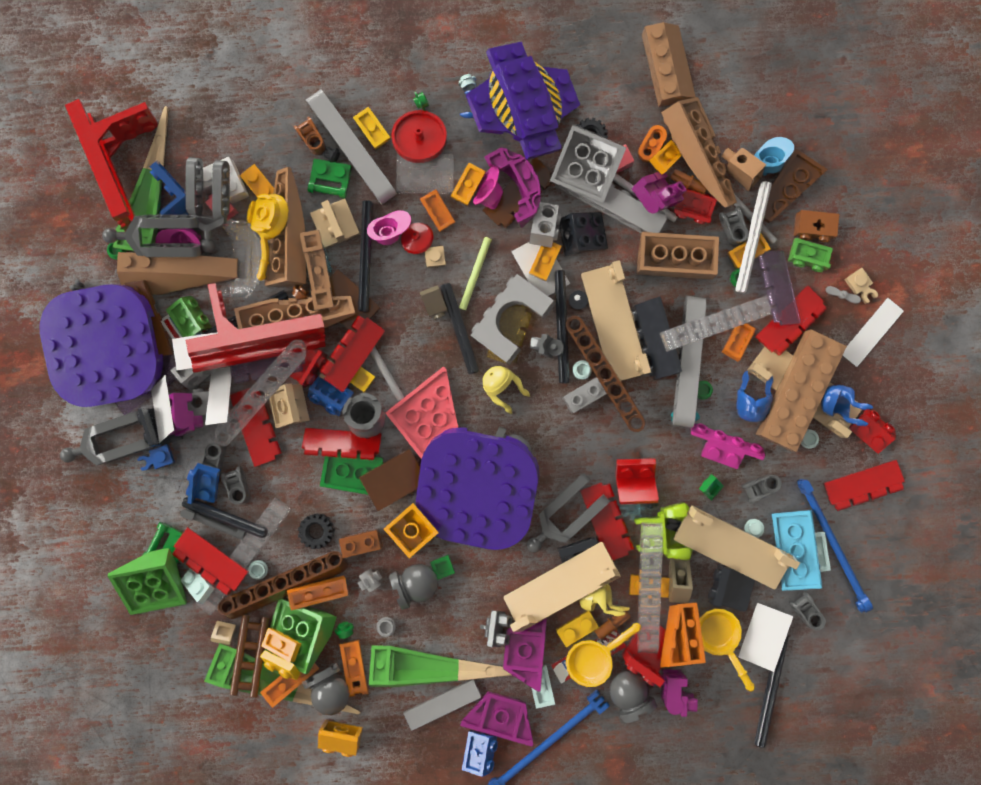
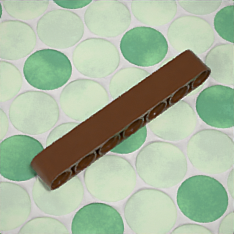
(598, 367)
(273, 585)

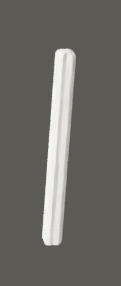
(753, 237)

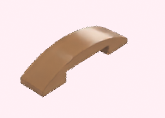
(317, 269)

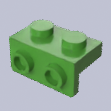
(810, 254)

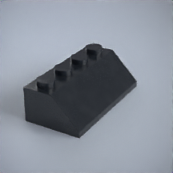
(652, 321)

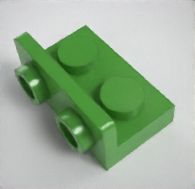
(188, 316)

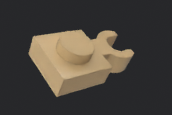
(859, 283)

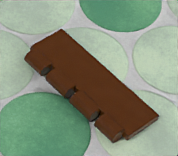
(511, 196)

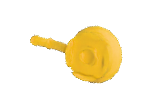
(268, 219)
(721, 636)
(591, 662)

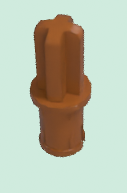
(688, 181)
(611, 625)

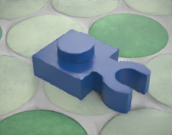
(158, 457)

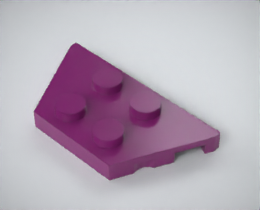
(525, 654)
(501, 718)

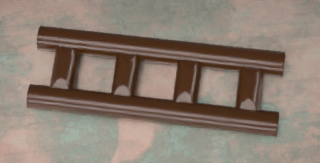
(240, 664)

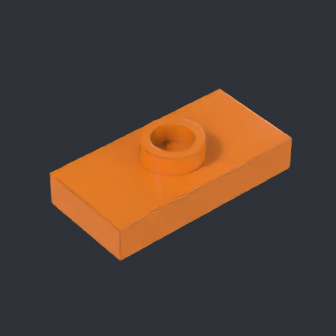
(437, 210)
(738, 341)

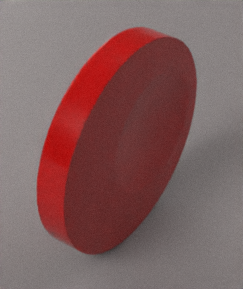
(419, 136)

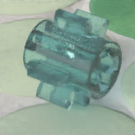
(638, 509)

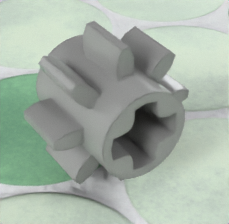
(369, 580)

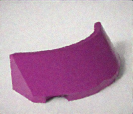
(524, 177)

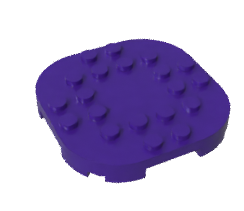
(100, 345)
(478, 488)

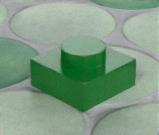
(711, 487)
(442, 567)

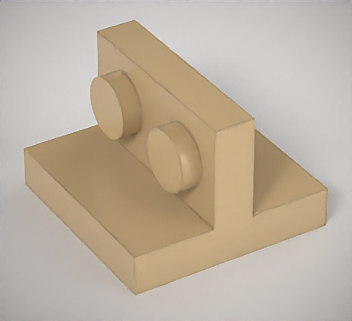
(335, 223)
(289, 405)

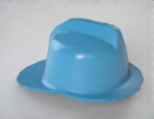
(775, 153)

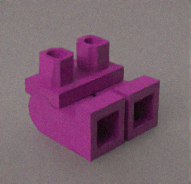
(657, 194)
(183, 420)
(673, 695)

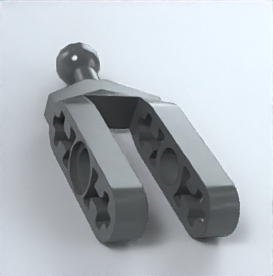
(220, 197)
(134, 236)
(90, 448)
(551, 531)

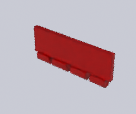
(809, 307)
(356, 350)
(257, 434)
(337, 440)
(859, 484)
(606, 527)
(208, 557)

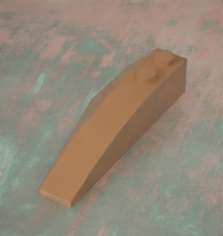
(695, 141)
(286, 254)
(175, 273)
(281, 310)

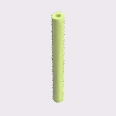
(475, 273)

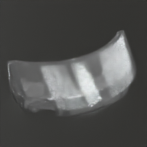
(248, 250)

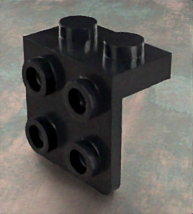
(730, 589)

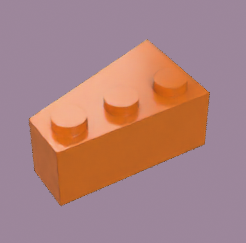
(683, 637)

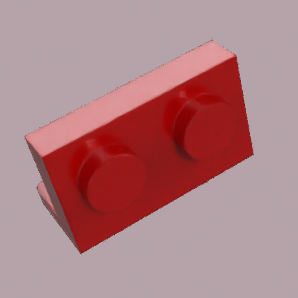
(696, 206)
(876, 433)

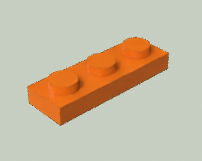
(317, 592)
(282, 687)

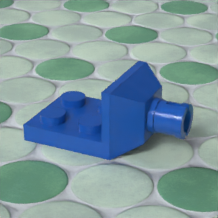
(178, 204)

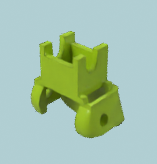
(671, 548)

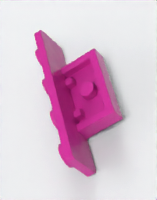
(725, 448)

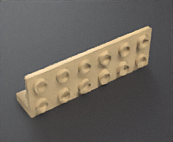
(615, 321)
(771, 364)
(734, 547)
(561, 587)

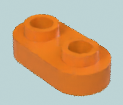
(651, 144)

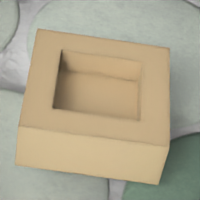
(435, 257)
(223, 633)

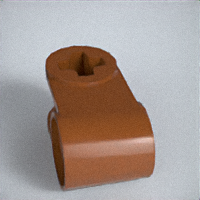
(309, 134)

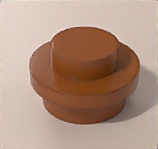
(300, 292)

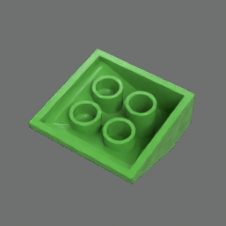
(149, 582)
(307, 626)

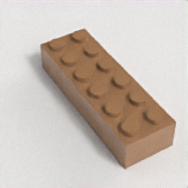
(801, 390)

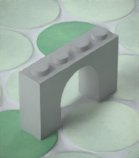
(517, 293)

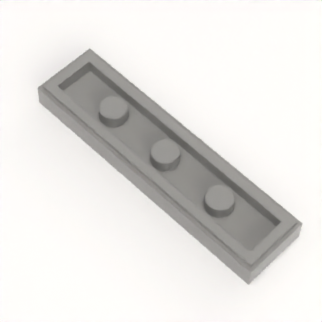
(442, 704)

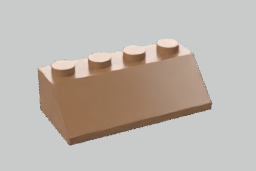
(667, 63)
(678, 255)

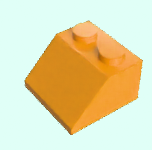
(411, 530)
(339, 738)

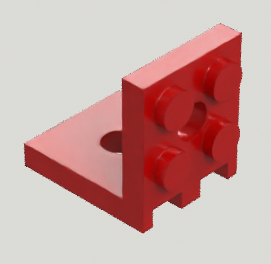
(645, 663)

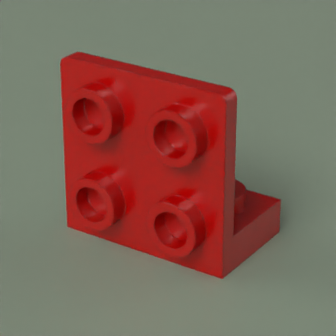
(314, 361)
(636, 481)

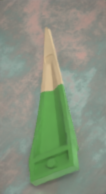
(147, 192)
(404, 667)
(222, 669)

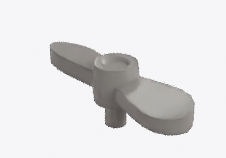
(843, 294)

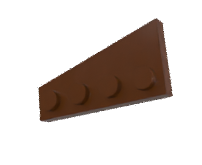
(791, 182)
(161, 335)

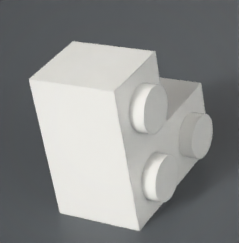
(237, 188)

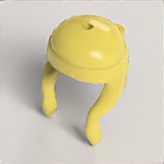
(497, 380)
(603, 597)

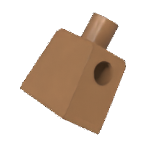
(744, 167)

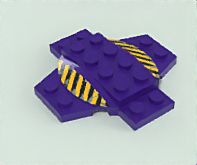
(523, 100)

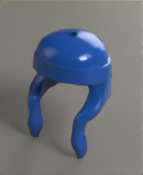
(838, 400)
(748, 408)

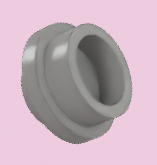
(386, 626)

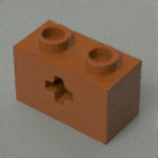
(824, 221)
(360, 543)

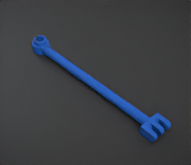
(863, 603)
(594, 705)

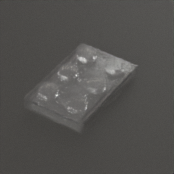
(426, 176)

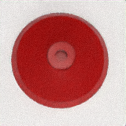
(417, 238)

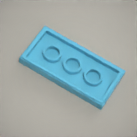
(796, 536)

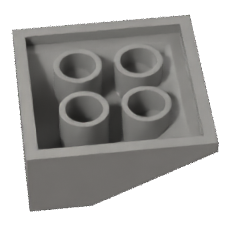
(588, 163)

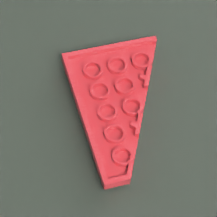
(425, 412)

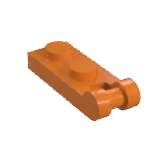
(354, 667)

